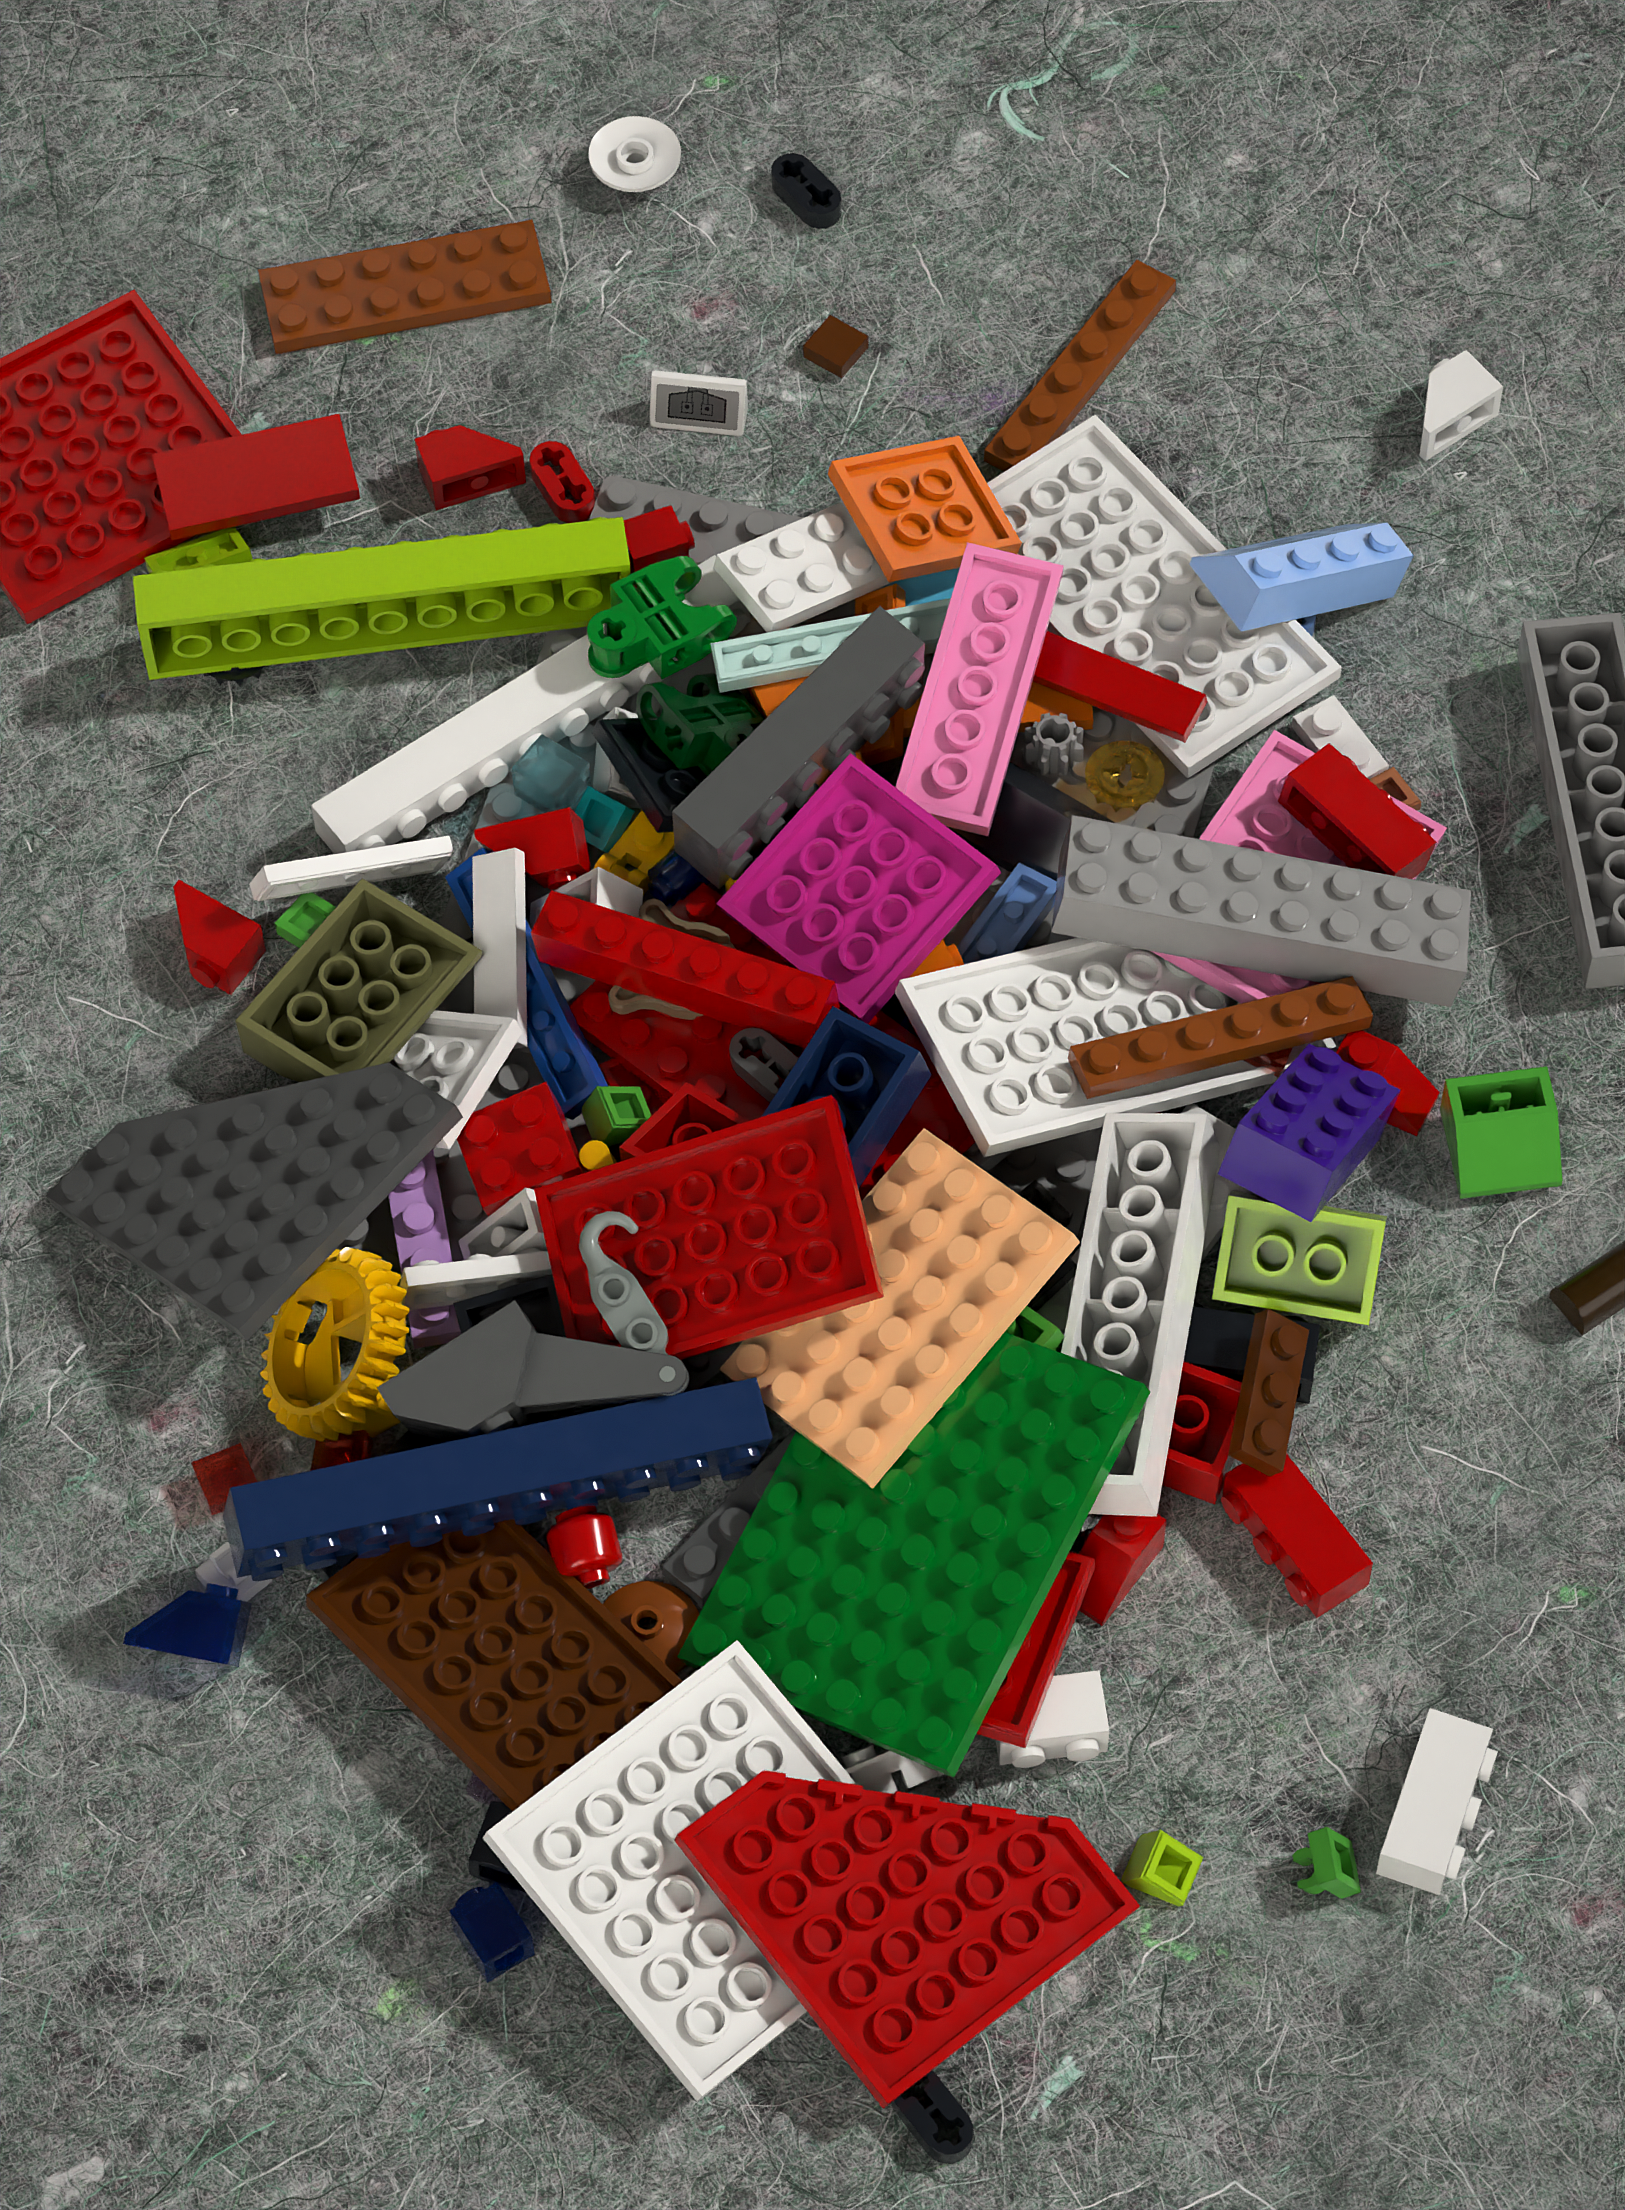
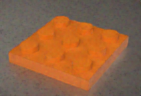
(921, 506)

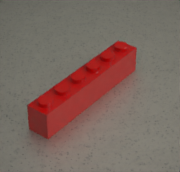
(682, 969)

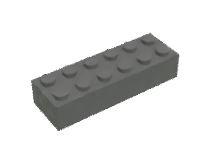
(799, 747)

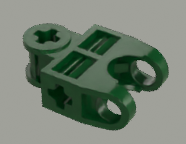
(696, 727)

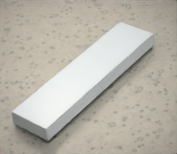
(350, 867)
(501, 936)

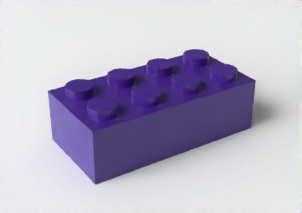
(1309, 1131)

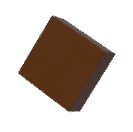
(835, 346)

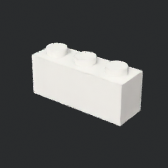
(1437, 1802)

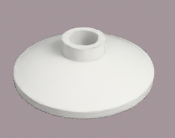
(634, 154)

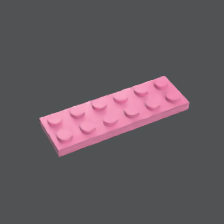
(978, 686)

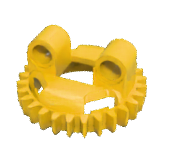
(361, 1307)

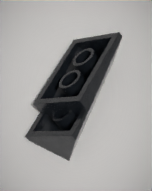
(1028, 824)

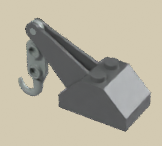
(508, 1370)

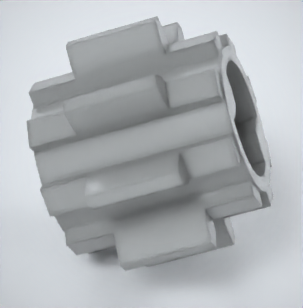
(1054, 744)

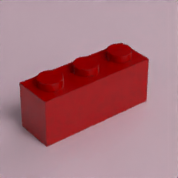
(1355, 816)
(1297, 1535)

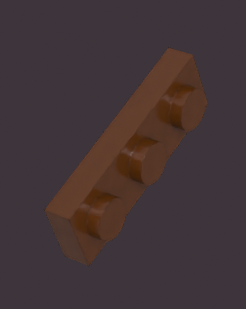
(1268, 1392)

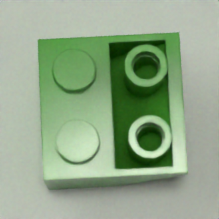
(1502, 1132)

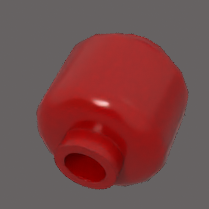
(585, 1545)

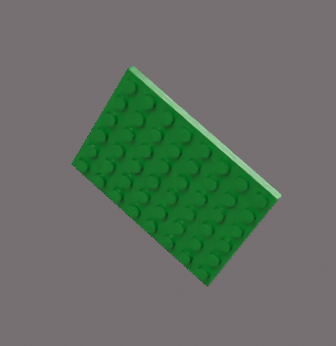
(916, 1594)

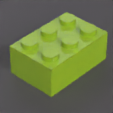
(1297, 1264)

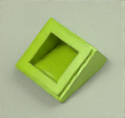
(1162, 1867)

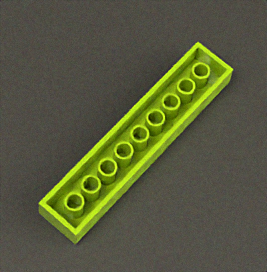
(378, 597)

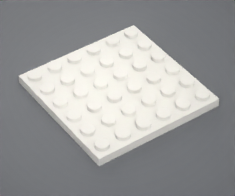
(627, 1898)

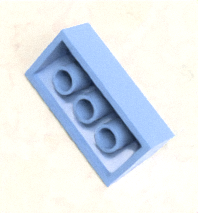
(1305, 573)

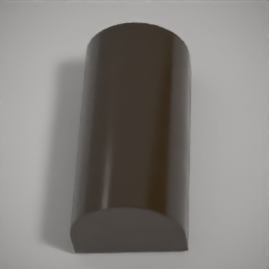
(1593, 1291)

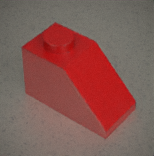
(466, 465)
(551, 842)
(216, 939)
(1388, 1060)
(1122, 1553)

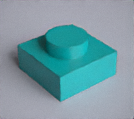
(602, 818)

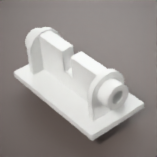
(875, 1769)

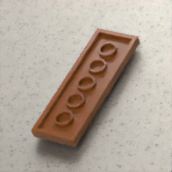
(404, 286)

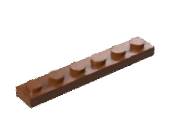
(1082, 366)
(1219, 1037)

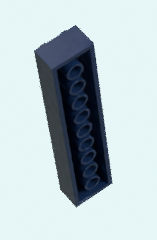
(495, 1479)

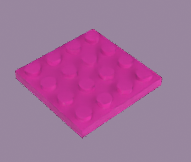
(859, 887)

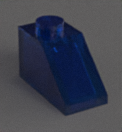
(197, 1626)

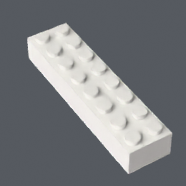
(1141, 1280)

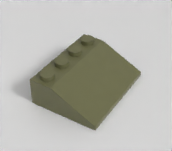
(354, 988)

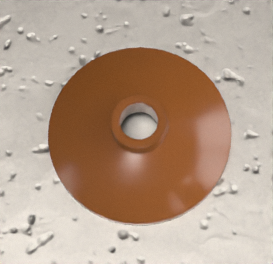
(664, 1603)

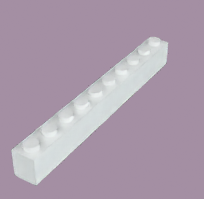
(488, 739)

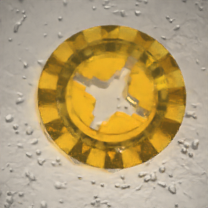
(1108, 764)

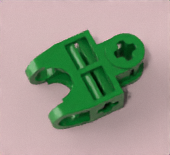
(655, 623)

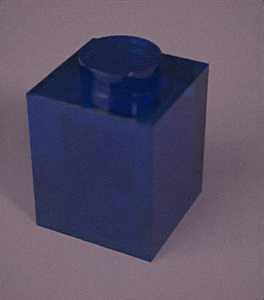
(491, 1931)

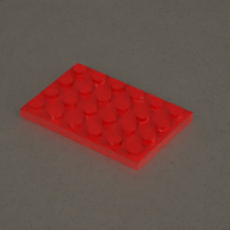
(730, 1233)

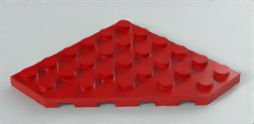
(902, 1911)

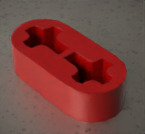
(554, 486)

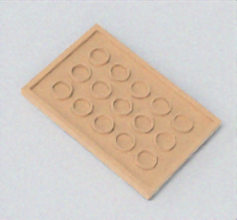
(954, 1273)

